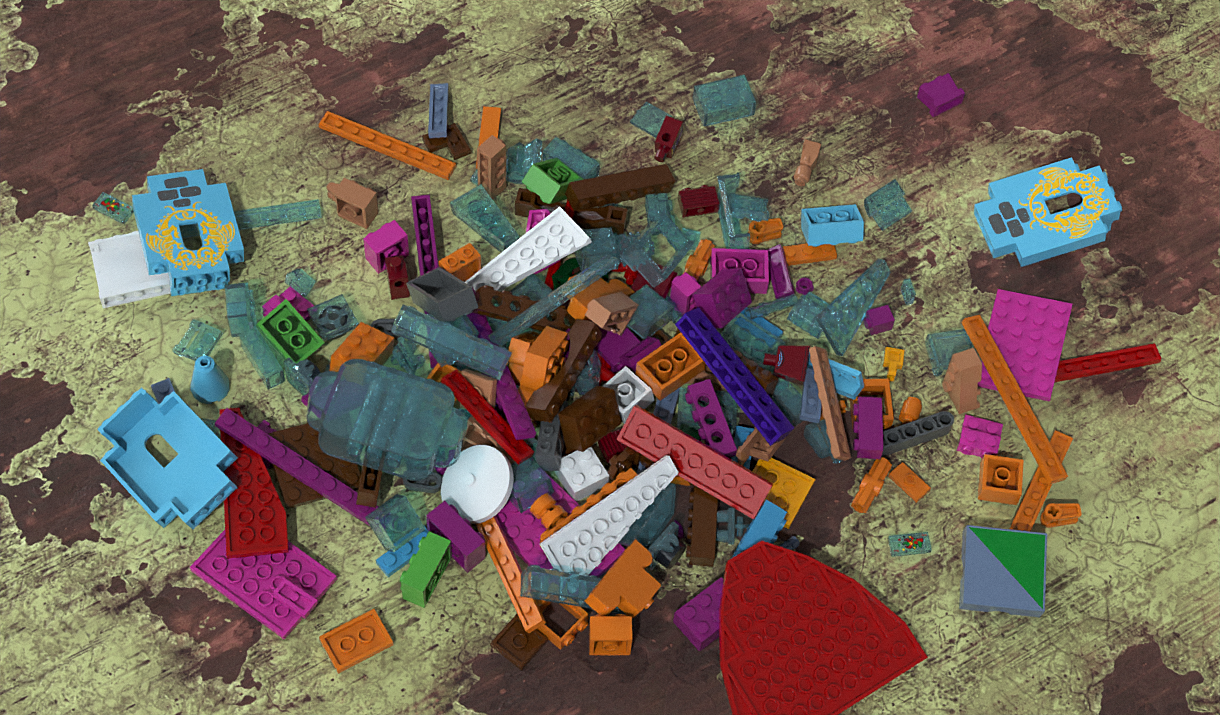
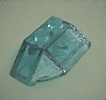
(653, 519)

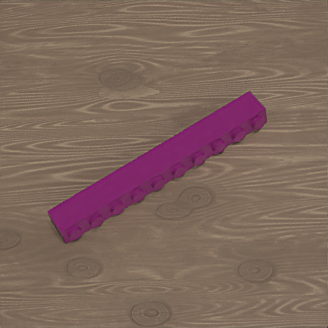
(425, 241)

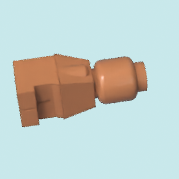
(808, 162)

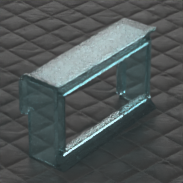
(730, 225)
(639, 260)

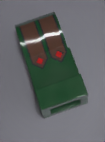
(566, 270)

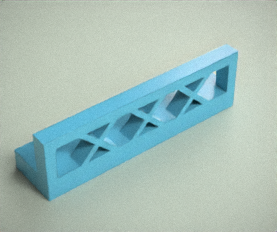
(842, 378)

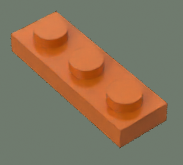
(808, 254)

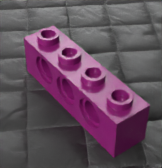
(705, 392)

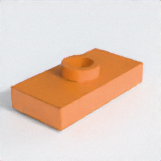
(909, 482)

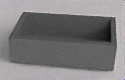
(442, 295)

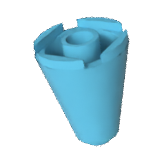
(208, 381)

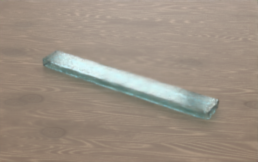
(267, 216)
(553, 300)

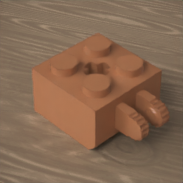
(354, 202)

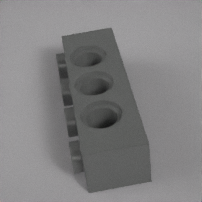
(550, 443)

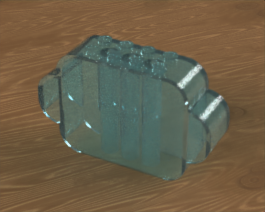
(386, 419)

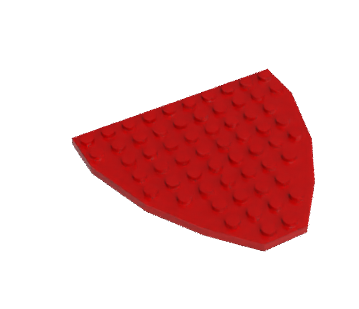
(804, 636)

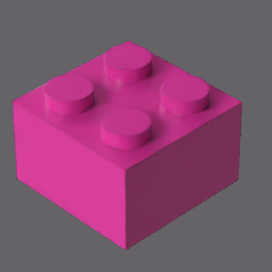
(384, 243)

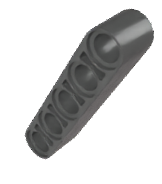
(919, 434)

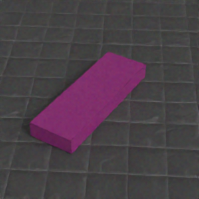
(779, 272)

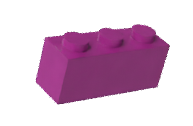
(868, 427)

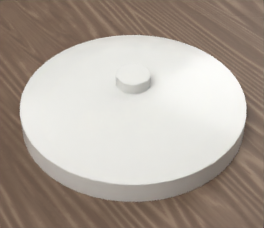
(478, 483)

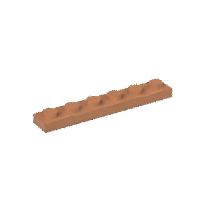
(830, 405)

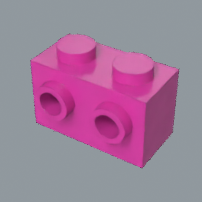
(682, 292)

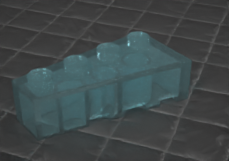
(484, 218)

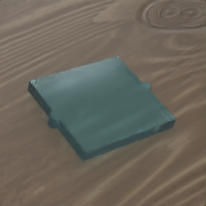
(649, 119)

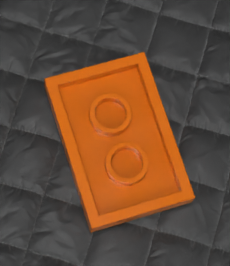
(356, 641)

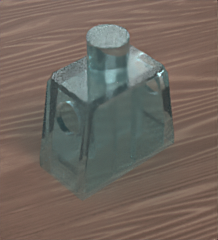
(819, 440)

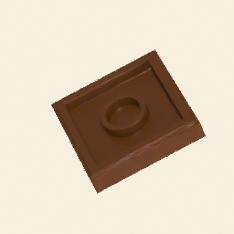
(517, 644)

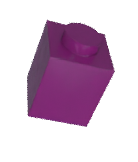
(879, 320)

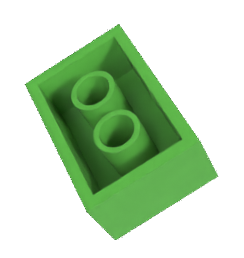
(550, 180)
(289, 333)
(425, 569)

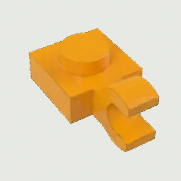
(893, 360)

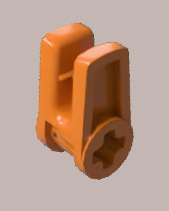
(765, 230)
(1060, 514)

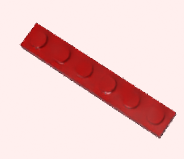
(1107, 362)
(487, 416)

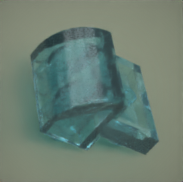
(521, 158)
(887, 205)
(748, 206)
(805, 311)

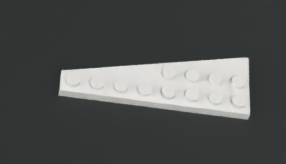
(539, 247)

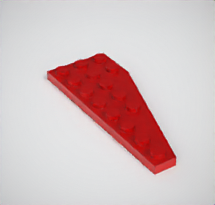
(253, 510)

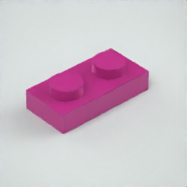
(295, 598)

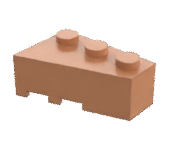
(612, 312)
(963, 379)
(478, 435)

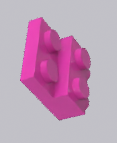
(295, 299)
(979, 437)

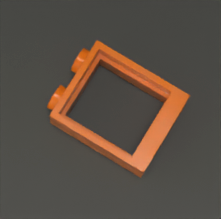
(464, 271)
(877, 387)
(569, 636)

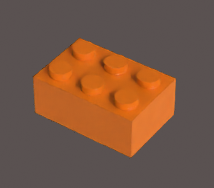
(365, 344)
(544, 358)
(670, 366)

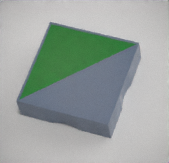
(1003, 571)

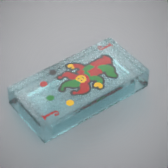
(113, 208)
(909, 544)

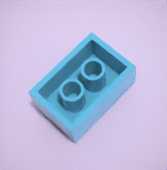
(832, 225)

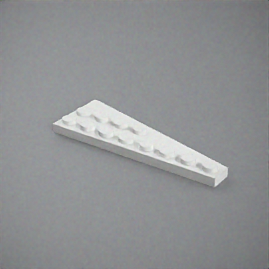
(598, 530)

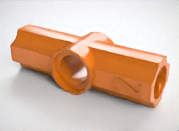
(698, 262)
(871, 485)

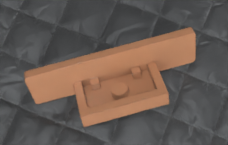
(756, 446)

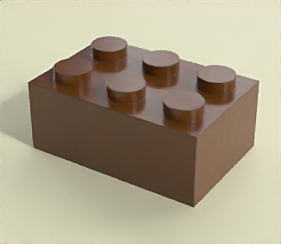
(589, 418)

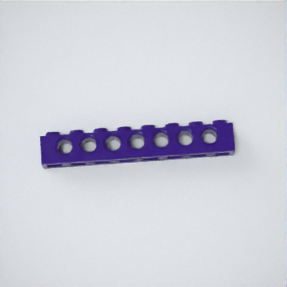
(734, 376)

